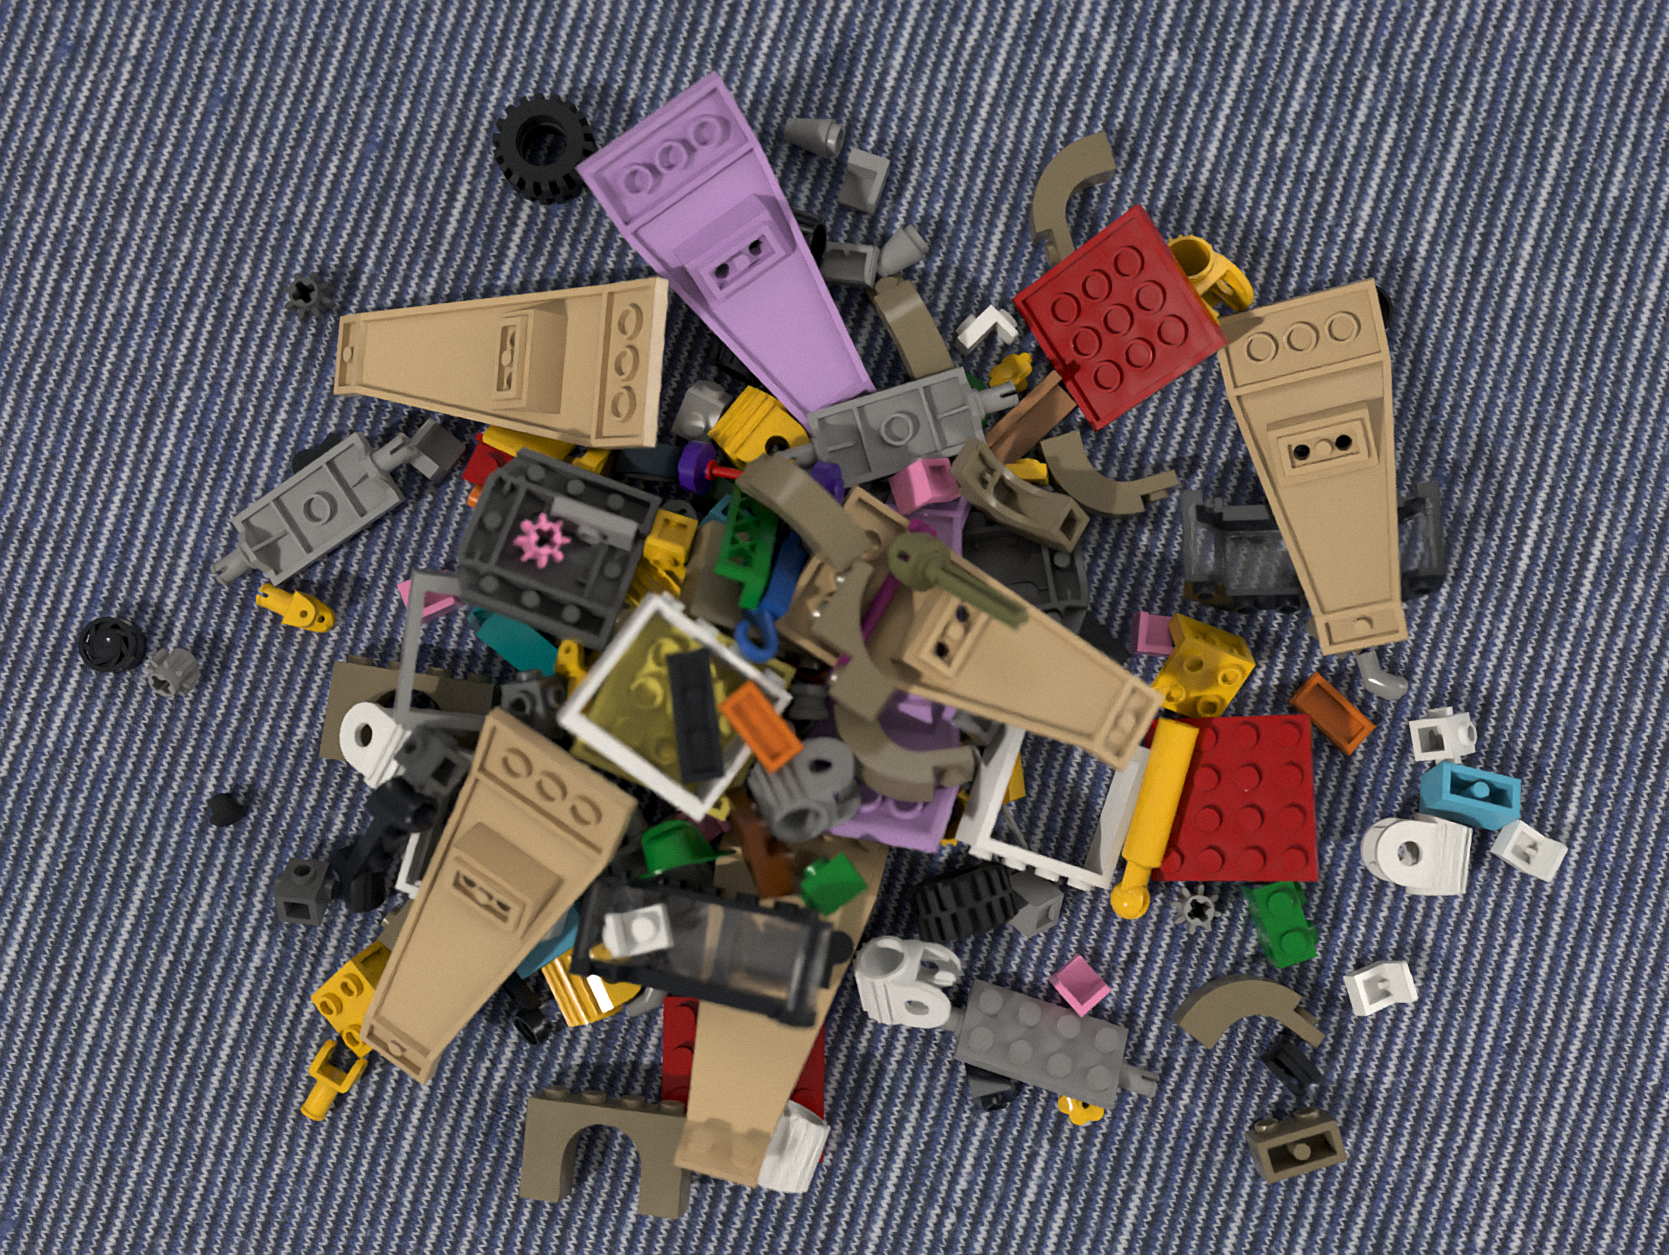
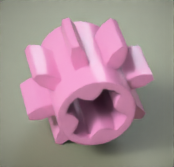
(551, 547)

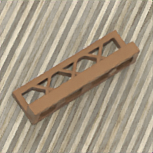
(1029, 420)

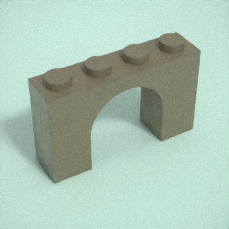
(718, 598)
(362, 682)
(559, 1118)

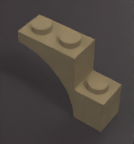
(838, 623)

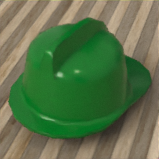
(676, 844)

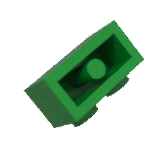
(831, 884)
(1281, 921)

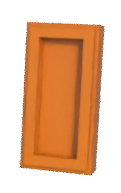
(1331, 713)
(760, 726)

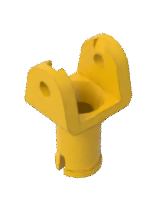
(297, 609)
(571, 666)
(329, 1082)

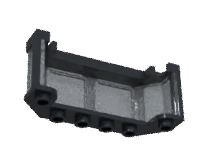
(1243, 565)
(722, 948)

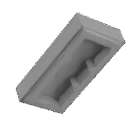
(850, 265)
(593, 524)

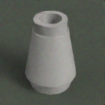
(815, 135)
(901, 251)

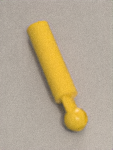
(1153, 814)

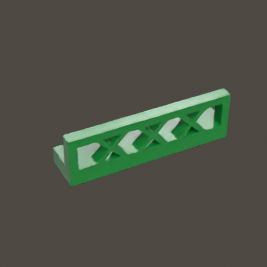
(755, 553)

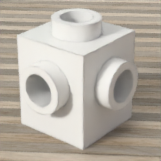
(1443, 736)

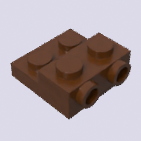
(765, 858)

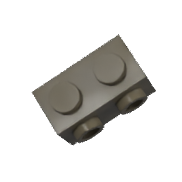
(1295, 1144)

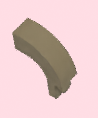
(1070, 171)
(910, 327)
(1096, 495)
(1014, 503)
(806, 508)
(896, 770)
(1231, 997)

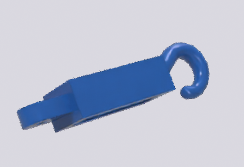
(774, 599)

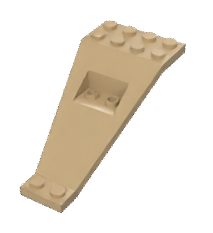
(538, 363)
(1305, 377)
(1022, 678)
(507, 868)
(749, 1063)

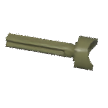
(931, 567)

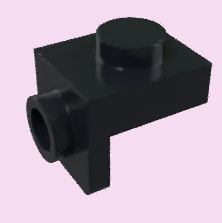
(988, 1089)

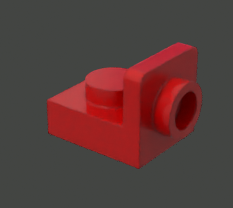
(484, 462)

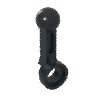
(529, 1019)

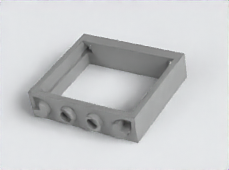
(453, 722)

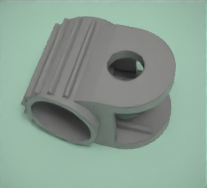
(799, 799)

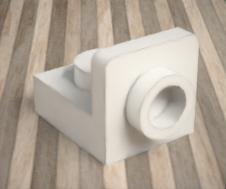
(638, 931)

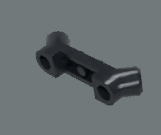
(395, 812)

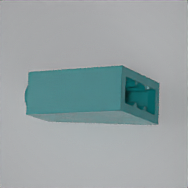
(514, 641)

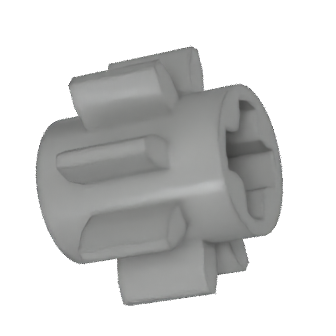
(173, 672)
(1206, 908)

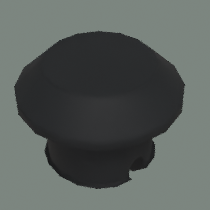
(225, 810)

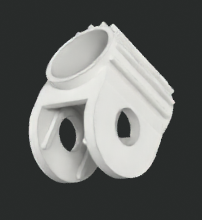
(387, 738)
(1433, 855)
(891, 975)
(794, 1150)

